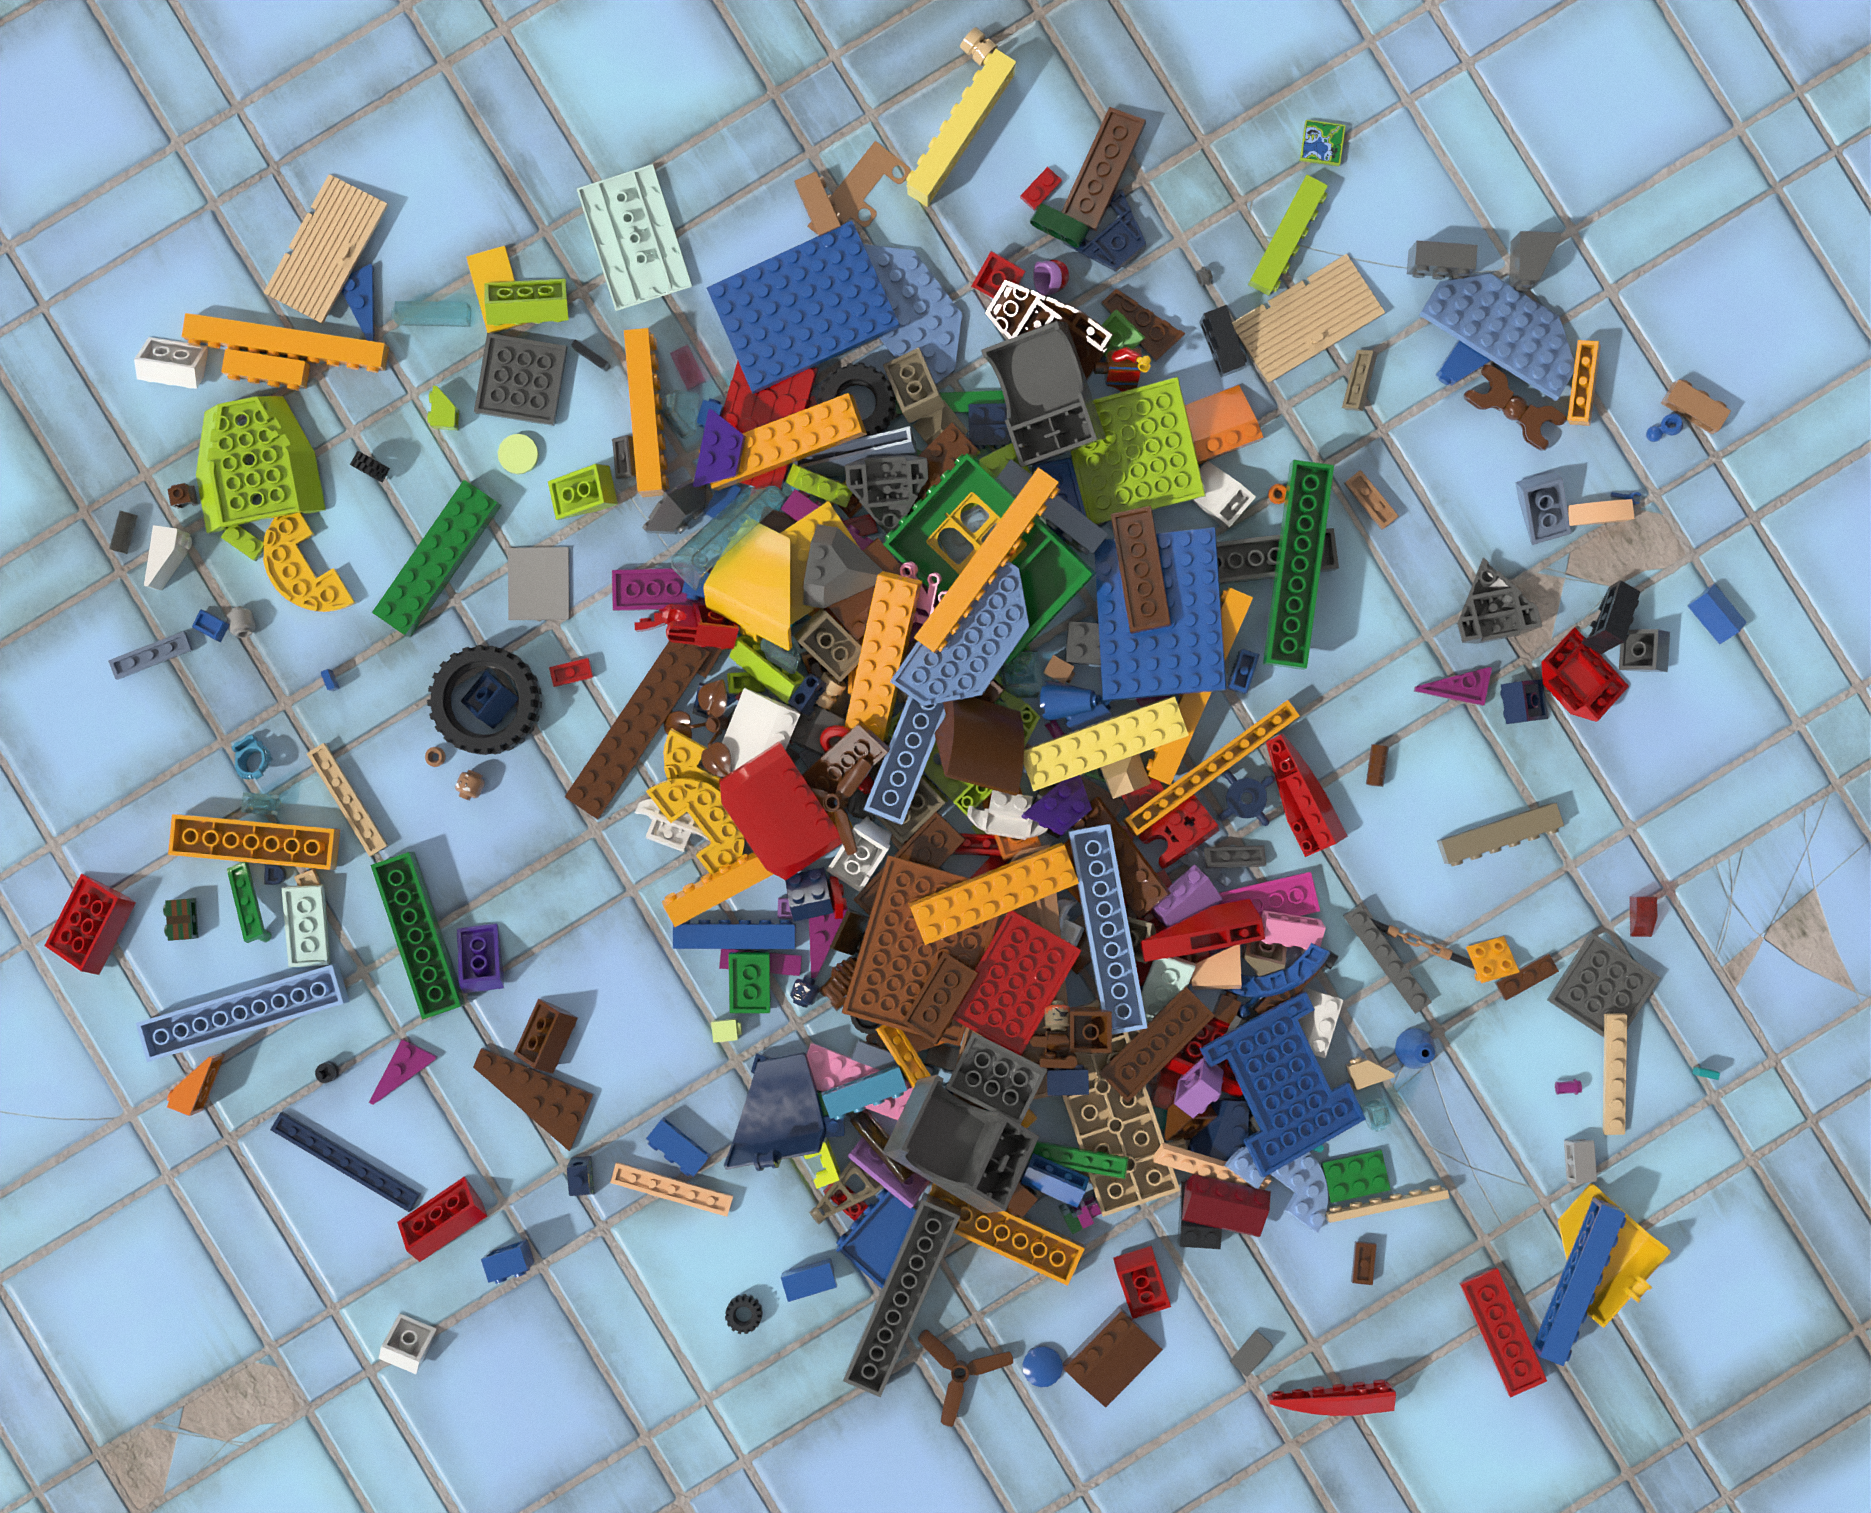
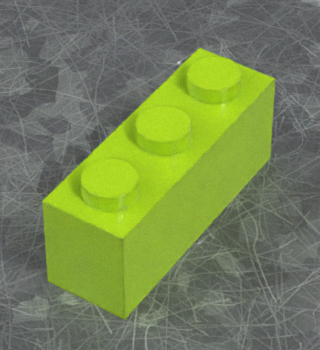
(819, 485)

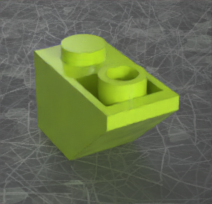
(443, 412)

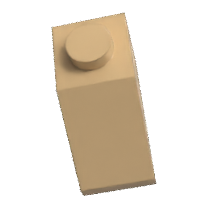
(1366, 1073)

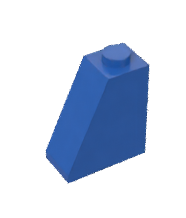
(1460, 363)

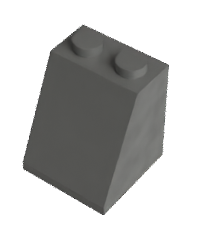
(1529, 257)

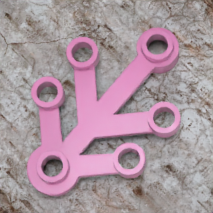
(925, 601)

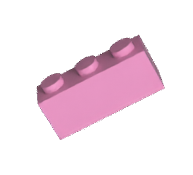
(1292, 929)

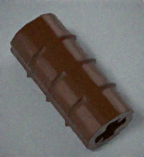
(1377, 765)

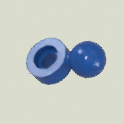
(1655, 433)

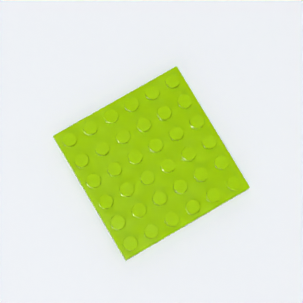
(1144, 456)

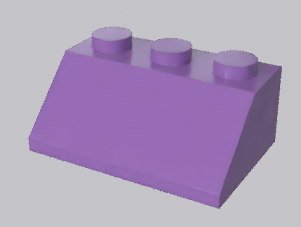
(1188, 896)

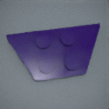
(719, 451)
(1061, 806)

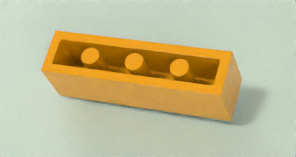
(265, 368)
(1584, 382)

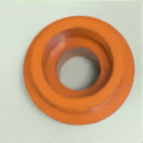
(1277, 487)

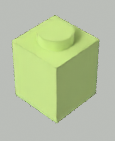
(726, 1030)

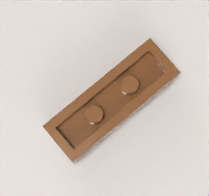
(1371, 499)

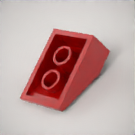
(1141, 1282)

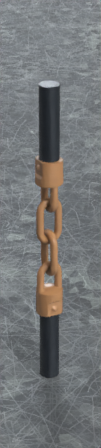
(1444, 953)

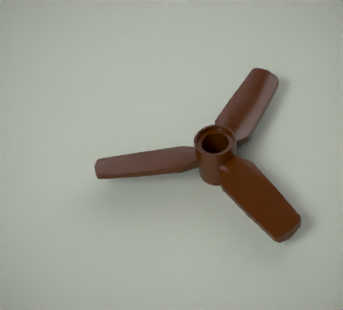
(845, 789)
(948, 1360)

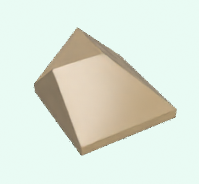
(1125, 776)

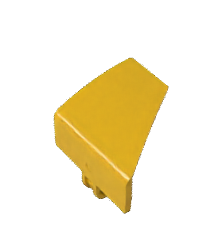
(754, 586)
(1630, 1263)

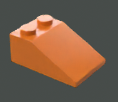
(192, 1092)

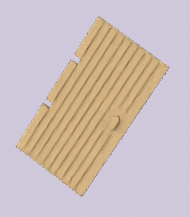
(326, 249)
(1307, 318)

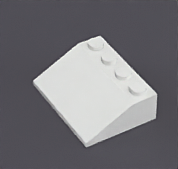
(757, 726)

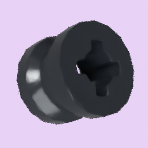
(330, 1069)

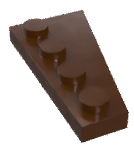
(1157, 332)

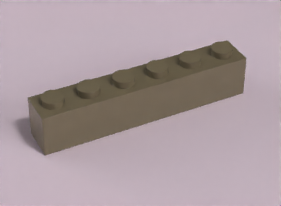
(1500, 833)

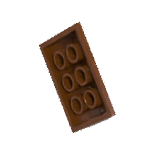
(855, 610)
(1111, 1357)

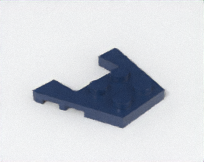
(1118, 241)

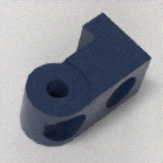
(808, 694)

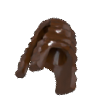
(838, 984)

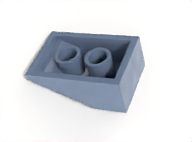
(1544, 507)

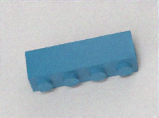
(863, 1092)

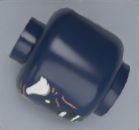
(804, 992)

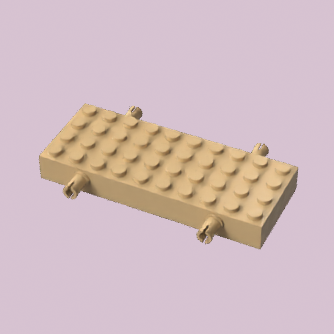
(1121, 1128)

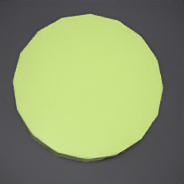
(518, 454)

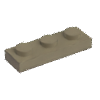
(1359, 380)

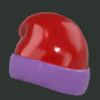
(1050, 277)

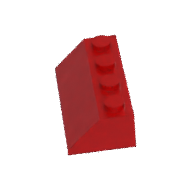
(441, 1219)

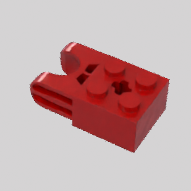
(699, 626)
(1173, 830)

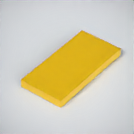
(488, 268)

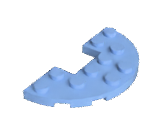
(1301, 1176)

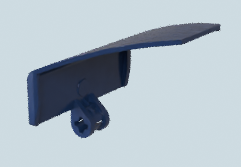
(779, 1115)

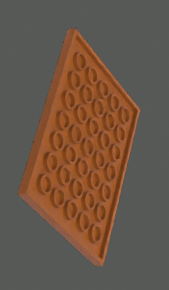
(893, 955)

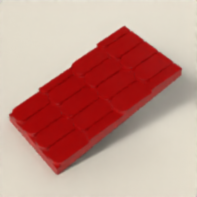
(749, 410)

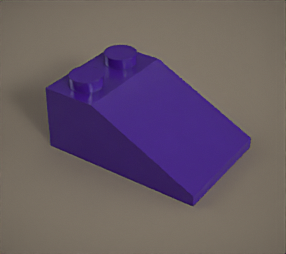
(479, 958)

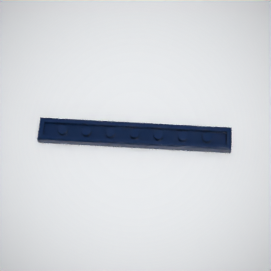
(345, 1161)

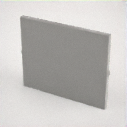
(538, 583)

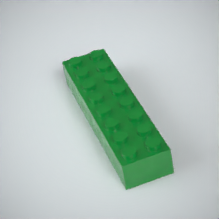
(436, 558)
(418, 935)

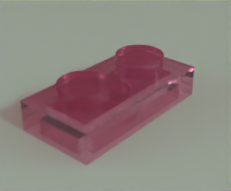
(687, 367)

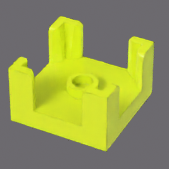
(828, 1160)

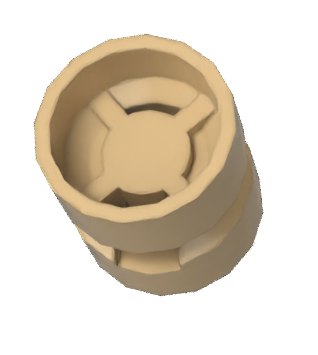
(977, 45)
(832, 689)

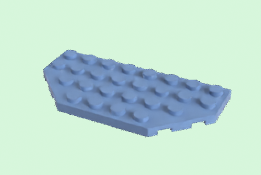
(922, 308)
(1504, 329)
(974, 651)

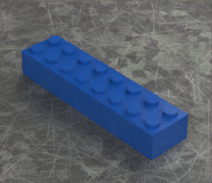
(1579, 1281)

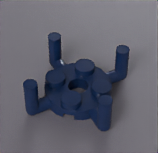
(1235, 804)

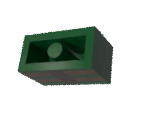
(181, 919)

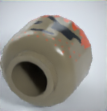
(1057, 1016)

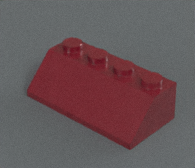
(1225, 1205)

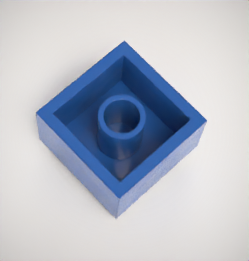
(508, 1261)

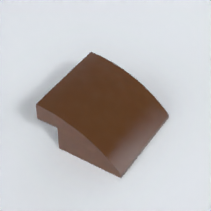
(982, 744)

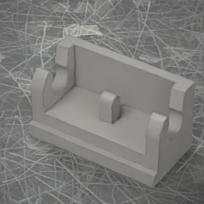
(1580, 1161)

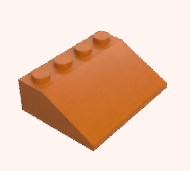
(1222, 424)

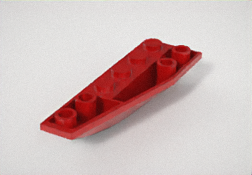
(1303, 799)
(1207, 930)
(1339, 1399)

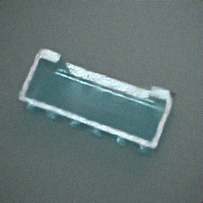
(724, 532)

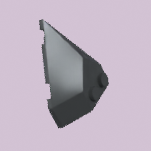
(887, 485)
(677, 509)
(836, 568)
(1495, 609)

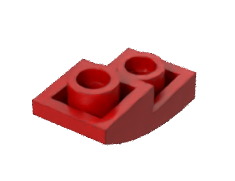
(647, 624)
(839, 1198)

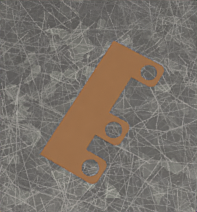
(861, 180)

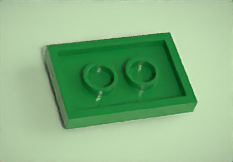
(749, 982)
(1356, 1176)

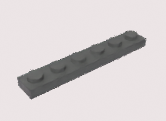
(1387, 958)

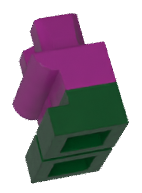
(1081, 1216)

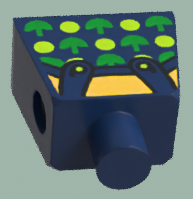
(580, 1176)

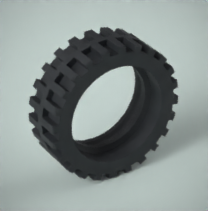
(441, 700)

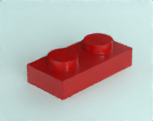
(1041, 188)
(571, 672)
(838, 903)

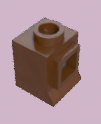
(182, 494)

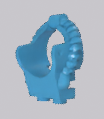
(244, 750)

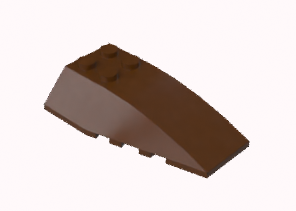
(1021, 310)

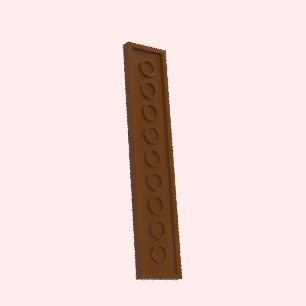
(636, 727)

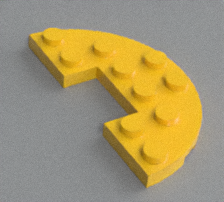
(292, 573)
(682, 759)
(705, 807)

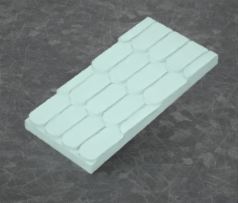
(634, 237)

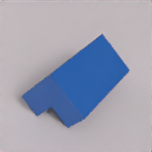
(1717, 614)
(809, 1280)

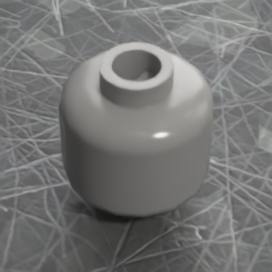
(241, 622)

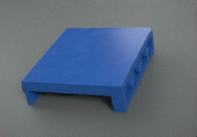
(877, 1236)

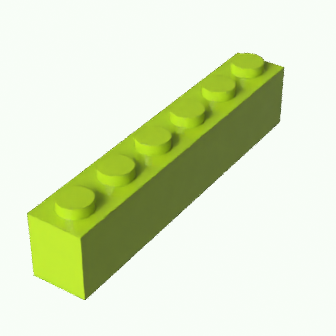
(1288, 234)

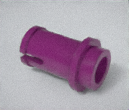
(1056, 731)
(1568, 1087)

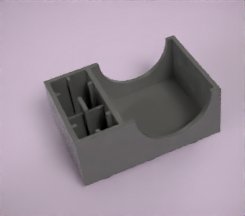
(1045, 394)
(961, 1146)

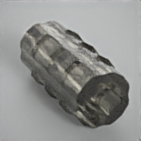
(123, 532)

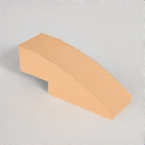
(1601, 512)

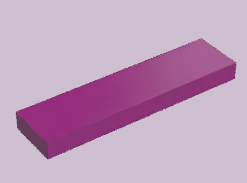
(779, 963)

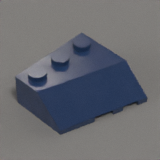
(1225, 1132)

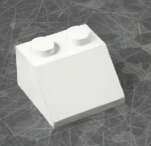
(407, 1343)

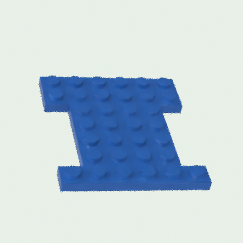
(1284, 1086)

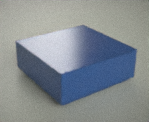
(330, 680)

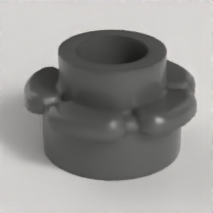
(1204, 276)

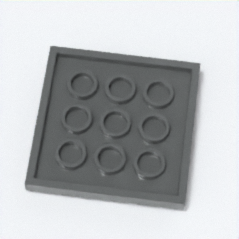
(520, 379)
(1602, 983)

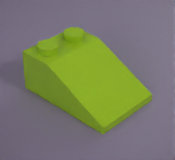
(583, 491)

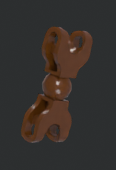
(1515, 407)

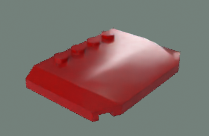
(778, 813)

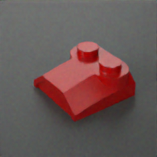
(995, 272)

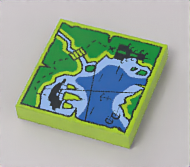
(1322, 143)

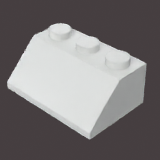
(171, 362)
(1321, 1022)

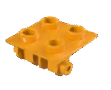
(1492, 960)

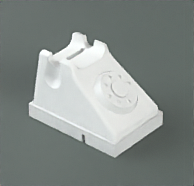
(872, 846)

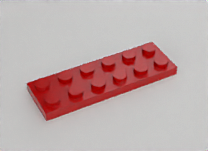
(1503, 1332)

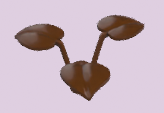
(714, 699)

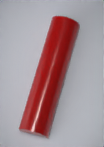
(978, 845)

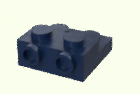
(988, 425)

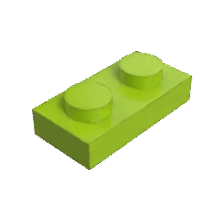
(243, 541)

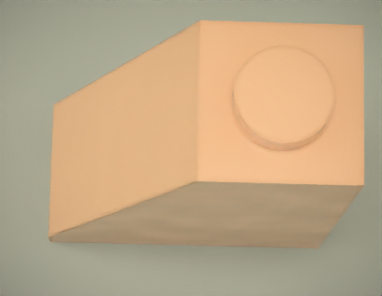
(1218, 971)

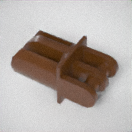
(1053, 1041)

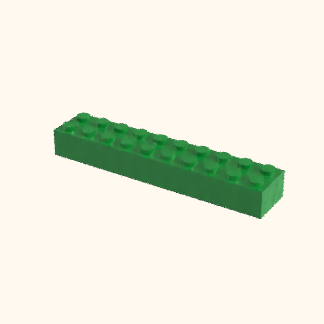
(1298, 564)

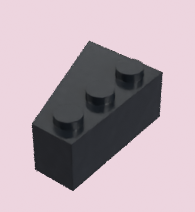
(1223, 341)
(1614, 619)

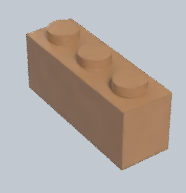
(818, 203)
(1696, 406)

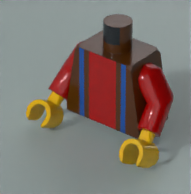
(1123, 368)

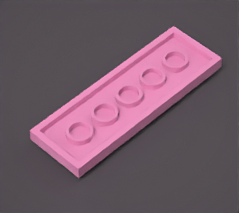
(835, 1069)

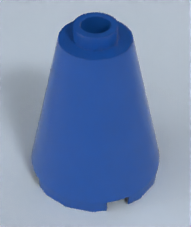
(1066, 700)
(1415, 1048)

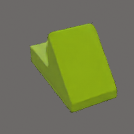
(742, 680)

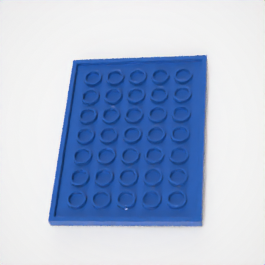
(803, 307)
(1169, 658)

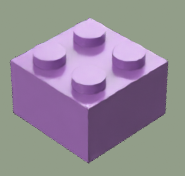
(1199, 1088)

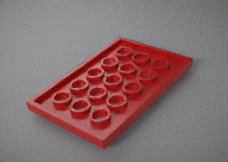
(1016, 982)

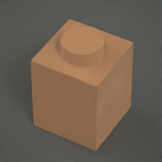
(1059, 670)

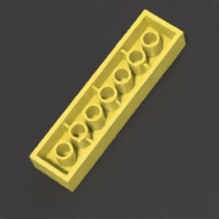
(961, 127)
(1104, 743)

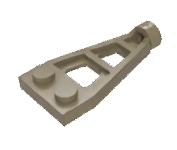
(872, 1187)

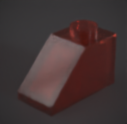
(1642, 915)
(1165, 1088)

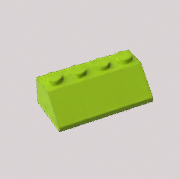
(526, 302)

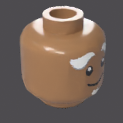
(469, 785)

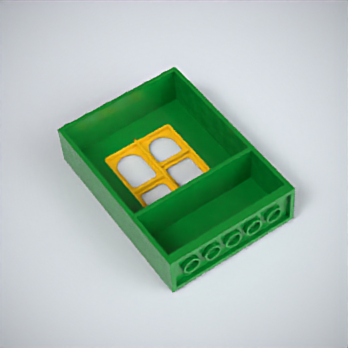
(1047, 565)

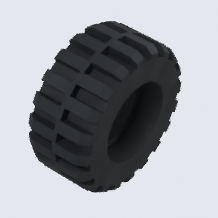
(867, 377)

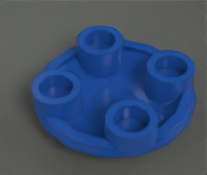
(1042, 1366)

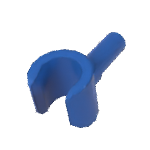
(1626, 496)
(1243, 1009)

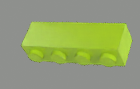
(752, 659)

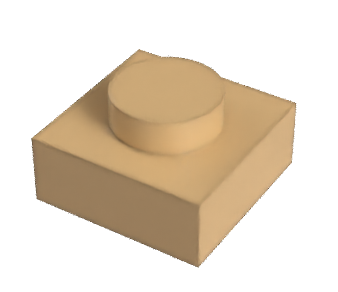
(307, 878)

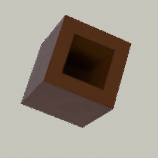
(1226, 1007)

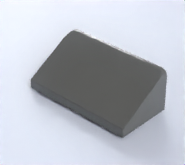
(624, 457)
(942, 1057)
(1251, 1353)

